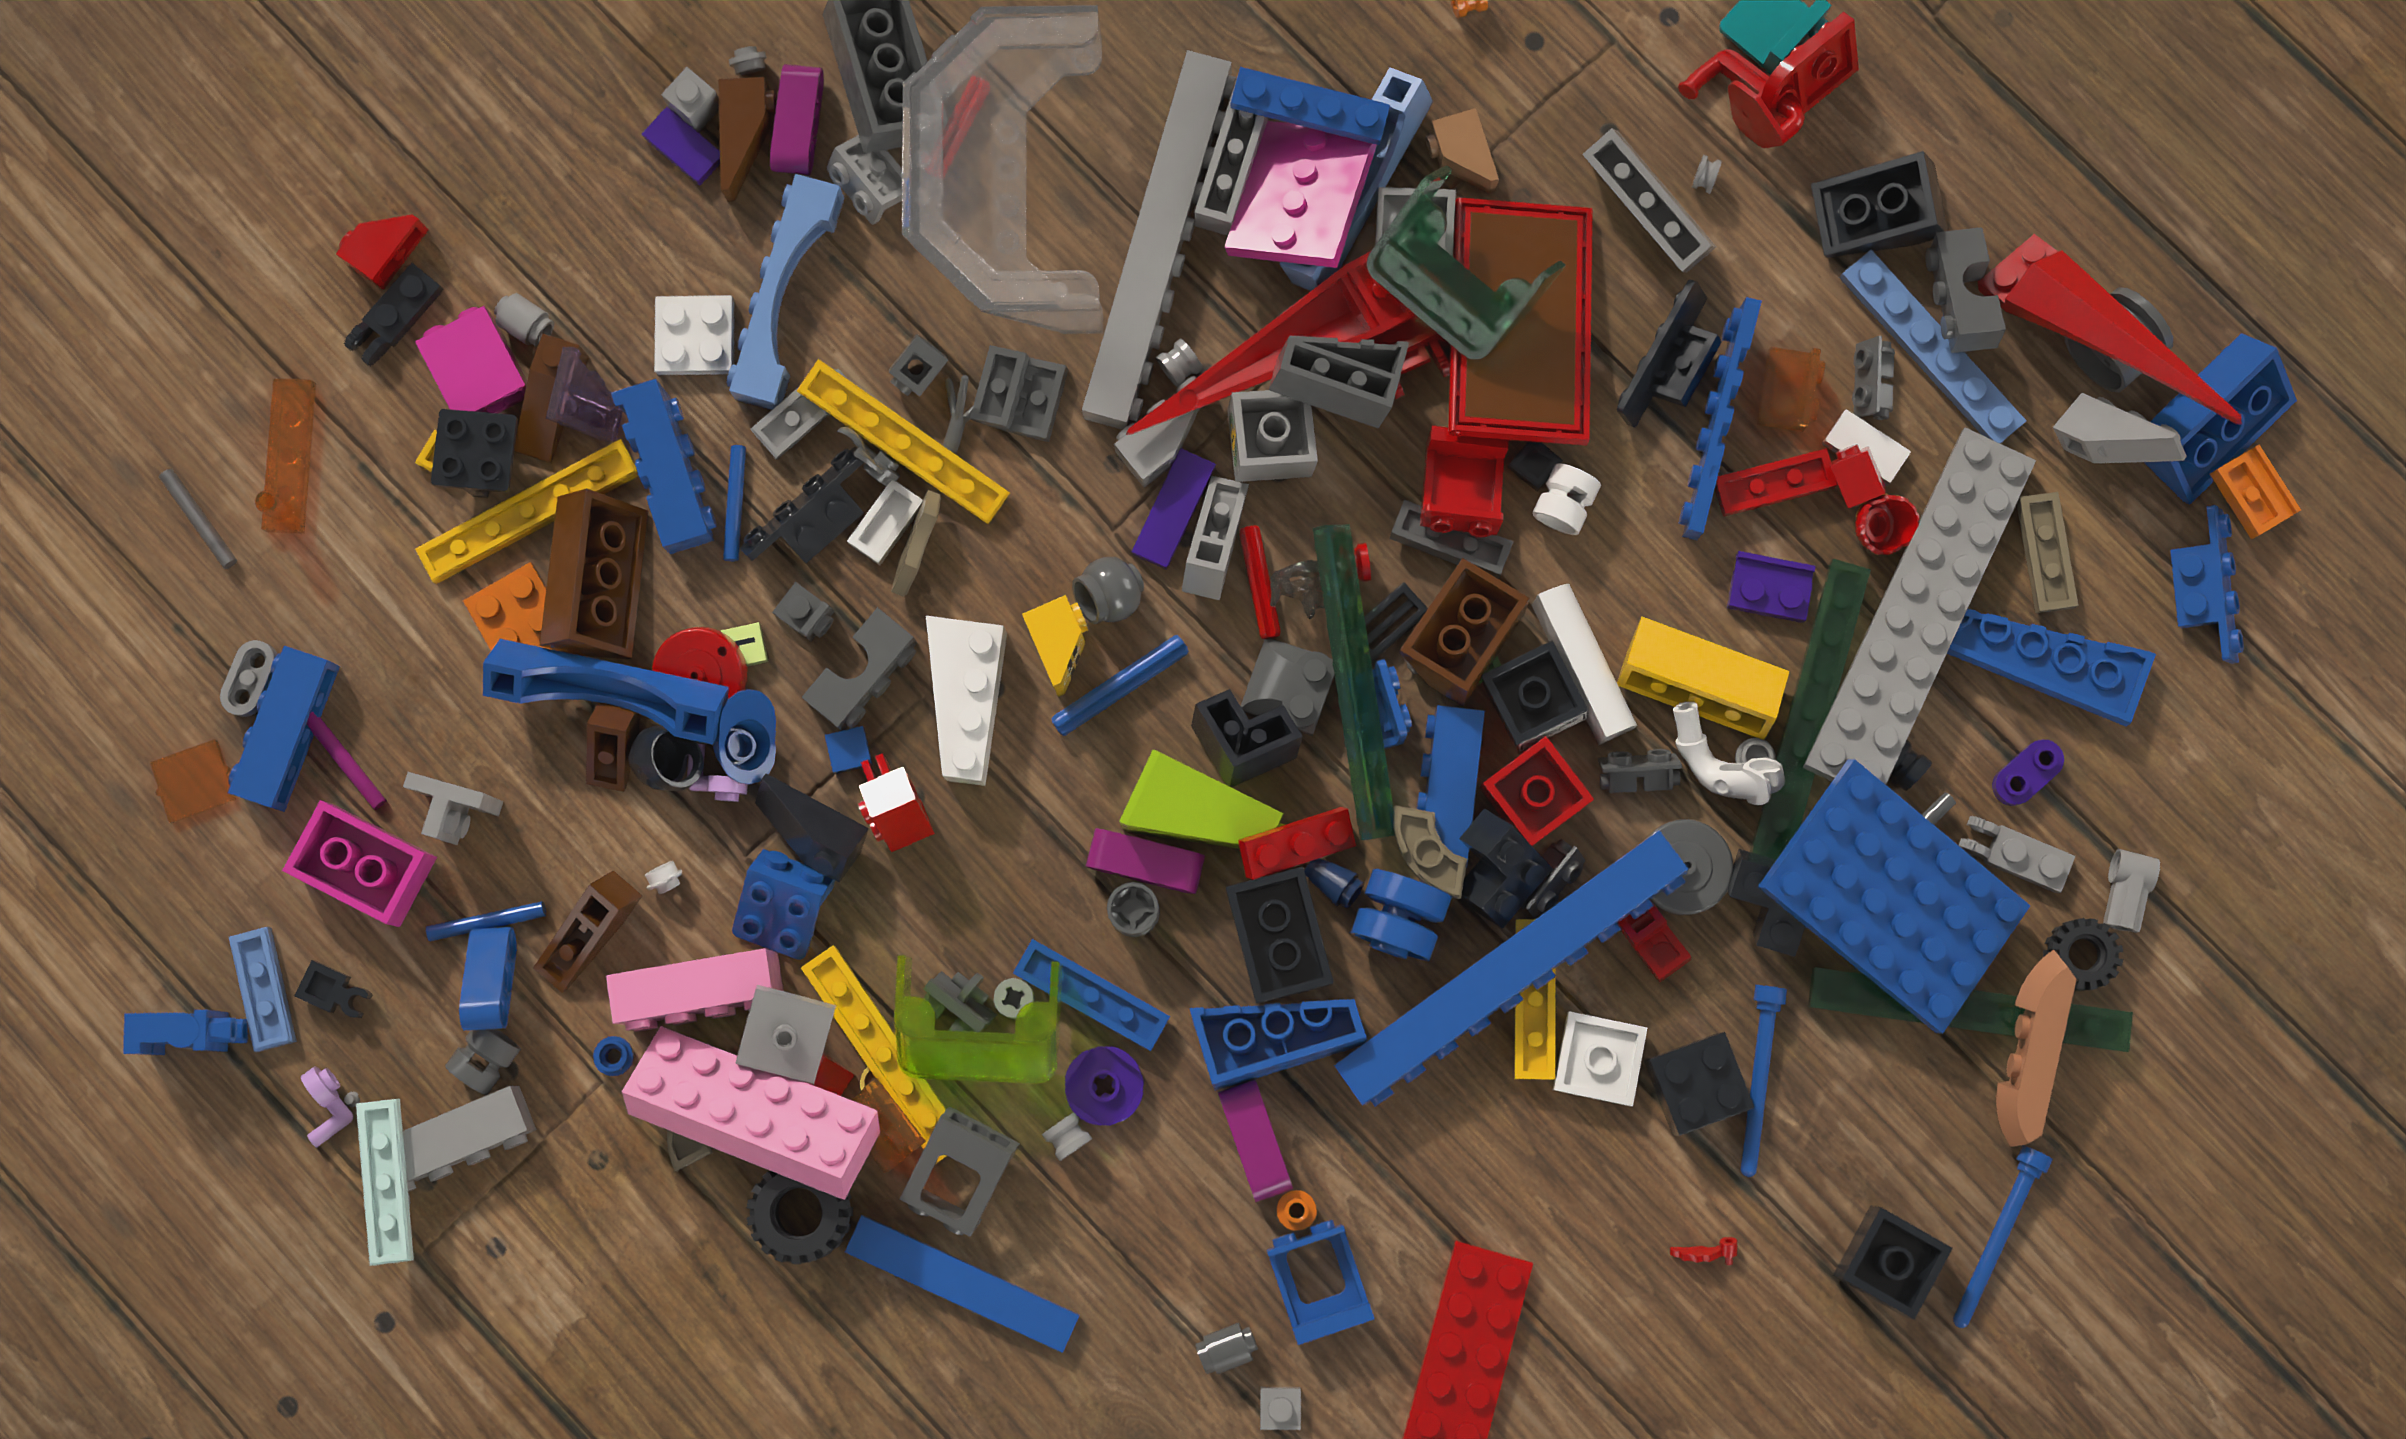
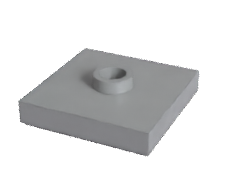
(785, 1034)

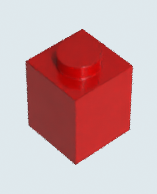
(1857, 475)

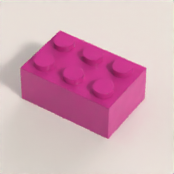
(359, 864)

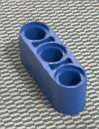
(488, 978)

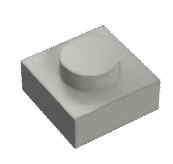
(1280, 1408)

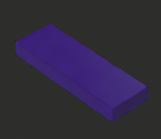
(1173, 509)

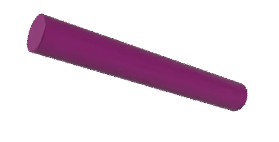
(345, 761)

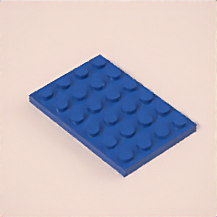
(1894, 896)

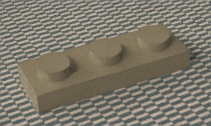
(2047, 552)

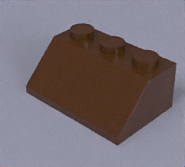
(1464, 631)

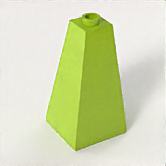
(1193, 807)

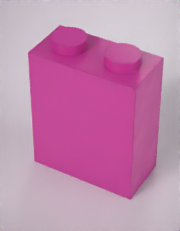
(473, 363)

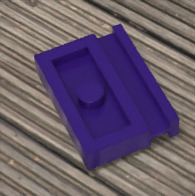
(1771, 587)

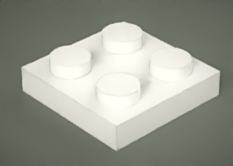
(694, 335)
(1600, 1058)

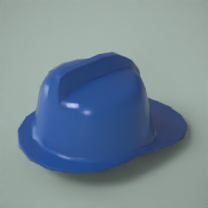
(746, 736)

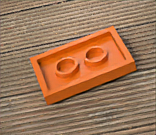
(510, 608)

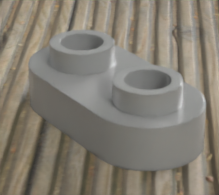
(246, 677)

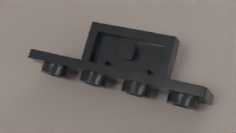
(1674, 359)
(813, 516)

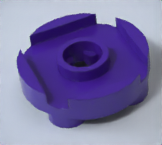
(1099, 1063)

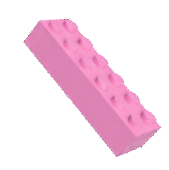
(752, 1113)

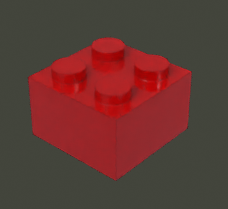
(1536, 792)

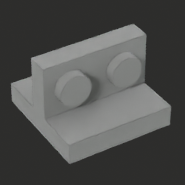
(449, 807)

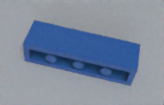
(280, 735)
(1452, 772)

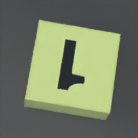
(750, 641)

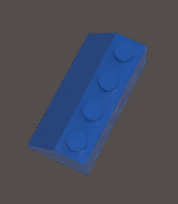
(2254, 384)

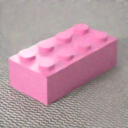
(691, 988)

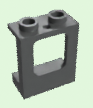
(971, 1145)

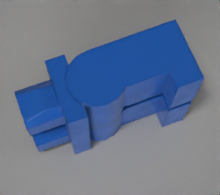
(198, 1031)

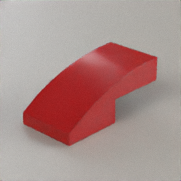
(1655, 943)

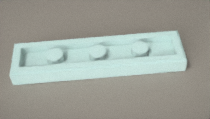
(384, 1182)

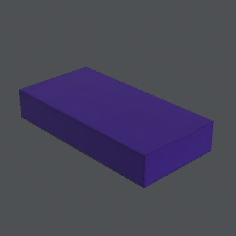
(682, 146)

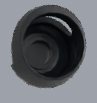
(661, 759)

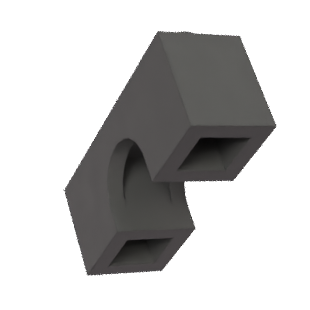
(1967, 319)
(843, 699)

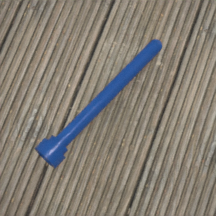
(1769, 1002)
(2031, 1166)

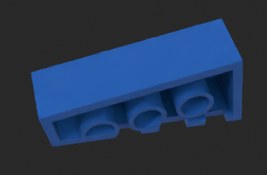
(666, 466)
(1273, 1037)

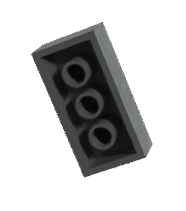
(875, 54)

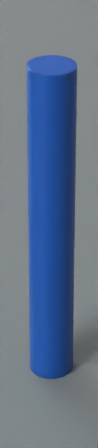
(734, 503)
(486, 920)

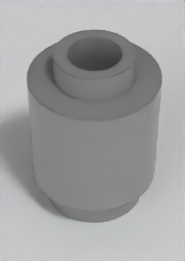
(522, 319)

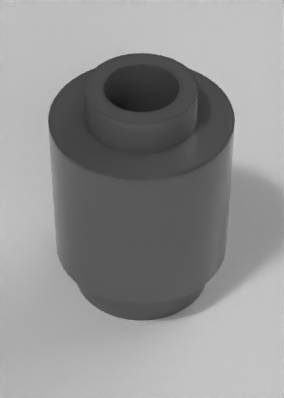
(1226, 1349)

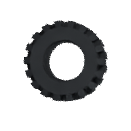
(777, 1240)

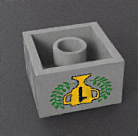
(1271, 436)

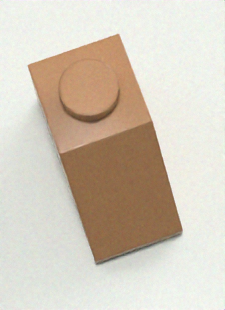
(1463, 147)

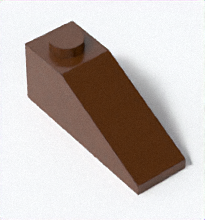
(743, 126)
(536, 434)
(587, 929)

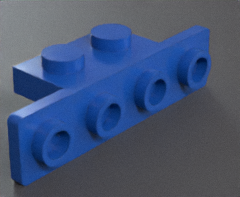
(2204, 585)

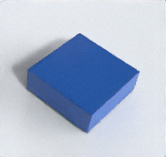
(848, 749)

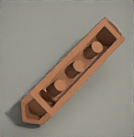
(2032, 1069)

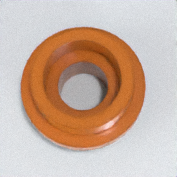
(1287, 1200)

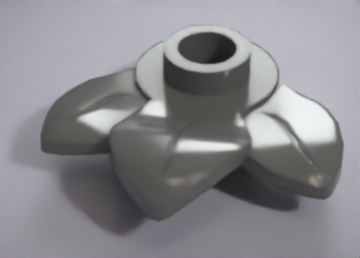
(878, 465)

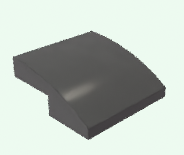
(1019, 393)

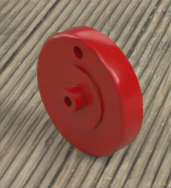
(703, 656)

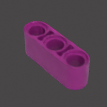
(797, 119)
(1145, 861)
(1255, 1140)

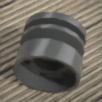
(2106, 370)

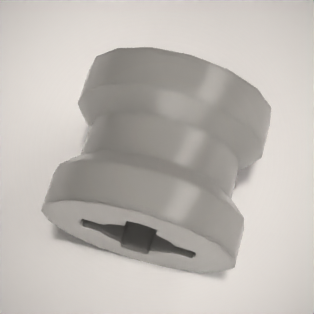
(1179, 363)
(1015, 998)
(1066, 1136)

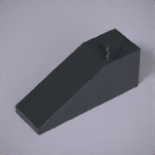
(813, 830)

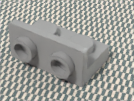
(867, 178)

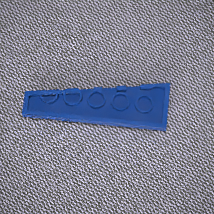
(1702, 478)
(2073, 669)

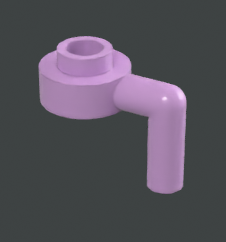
(724, 787)
(323, 1087)

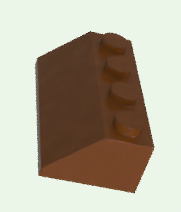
(594, 576)

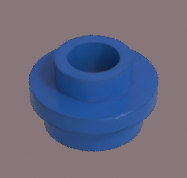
(601, 1056)

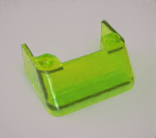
(1015, 1057)

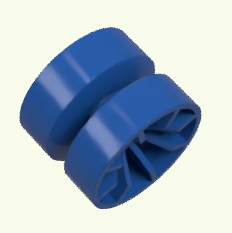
(1403, 903)

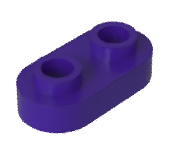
(2028, 771)

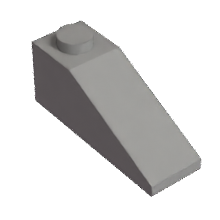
(1214, 538)

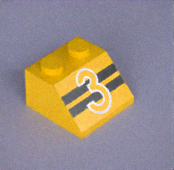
(1058, 638)

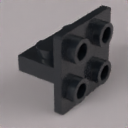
(474, 451)

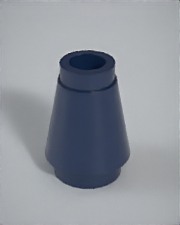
(1334, 881)

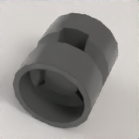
(1133, 909)
(491, 1046)

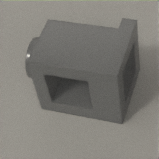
(932, 360)

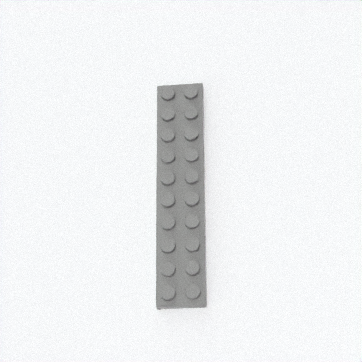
(1922, 608)

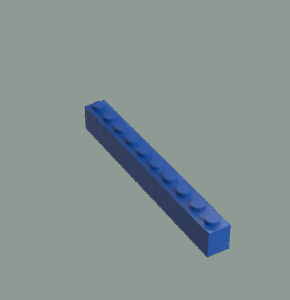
(1512, 968)

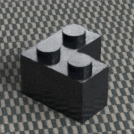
(1244, 746)
(1506, 869)
(1774, 926)

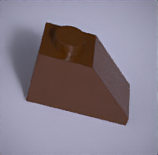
(608, 746)

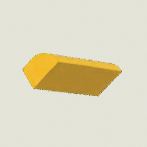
(1689, 669)

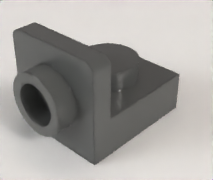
(804, 612)

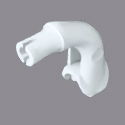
(1747, 780)

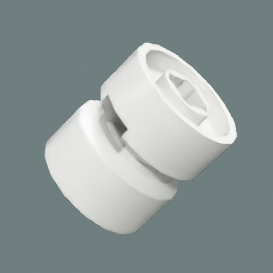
(1567, 496)

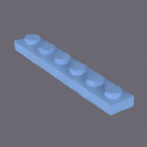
(1922, 339)

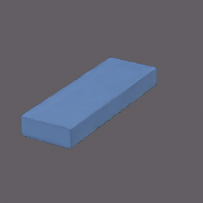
(262, 989)

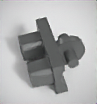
(962, 999)

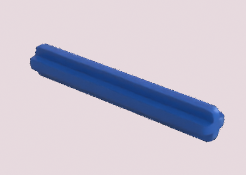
(1120, 685)

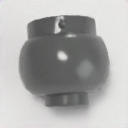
(1108, 590)

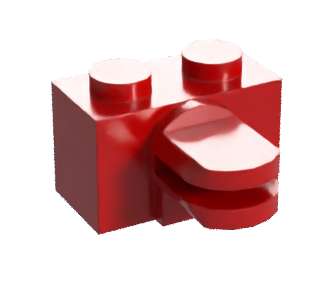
(893, 806)

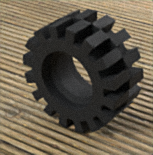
(2103, 941)

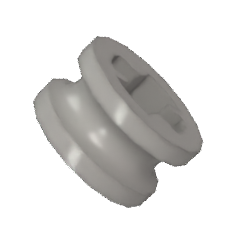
(1706, 174)

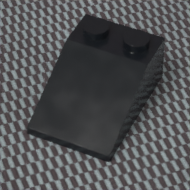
(1880, 207)

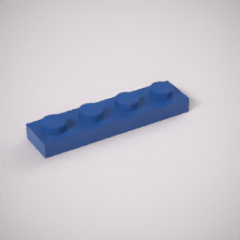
(1310, 106)
(1094, 996)

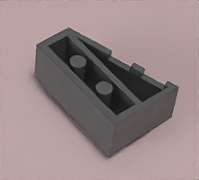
(1341, 376)

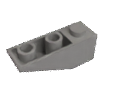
(2110, 435)
(1156, 448)

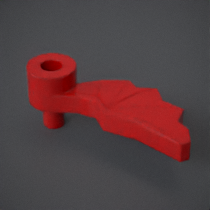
(1728, 1248)

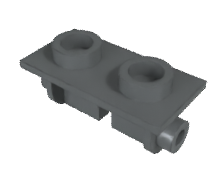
(1872, 362)
(1654, 768)
(1566, 866)

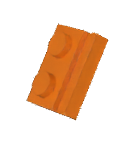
(2255, 492)

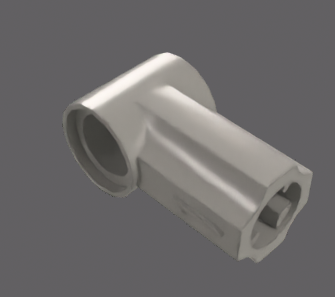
(2131, 881)

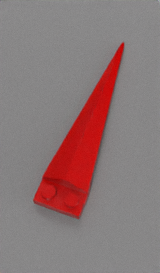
(2064, 298)
(1342, 307)

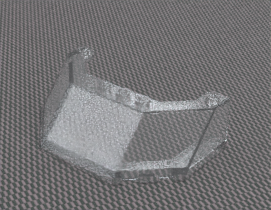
(970, 160)

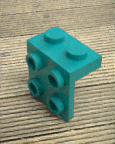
(1772, 27)

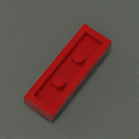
(1775, 482)
(1296, 843)

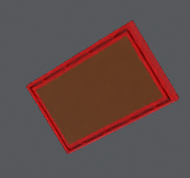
(1540, 372)

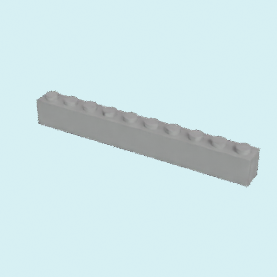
(1157, 242)

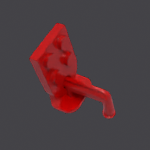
(1774, 106)

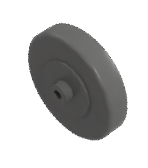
(1708, 866)

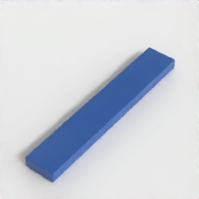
(962, 1283)

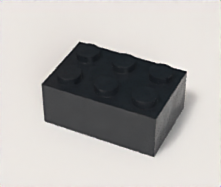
(1279, 935)

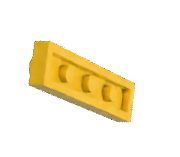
(1535, 1028)

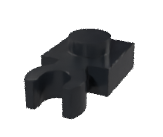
(328, 988)

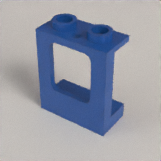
(1331, 1313)

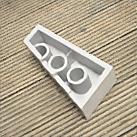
(966, 686)

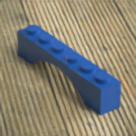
(535, 673)

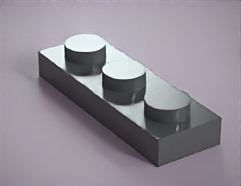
(1485, 552)

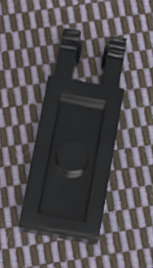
(394, 313)

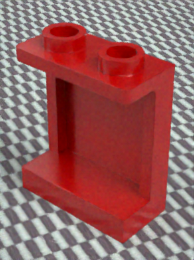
(1463, 483)

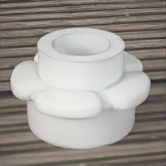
(663, 877)

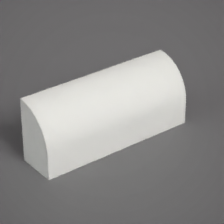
(1568, 628)

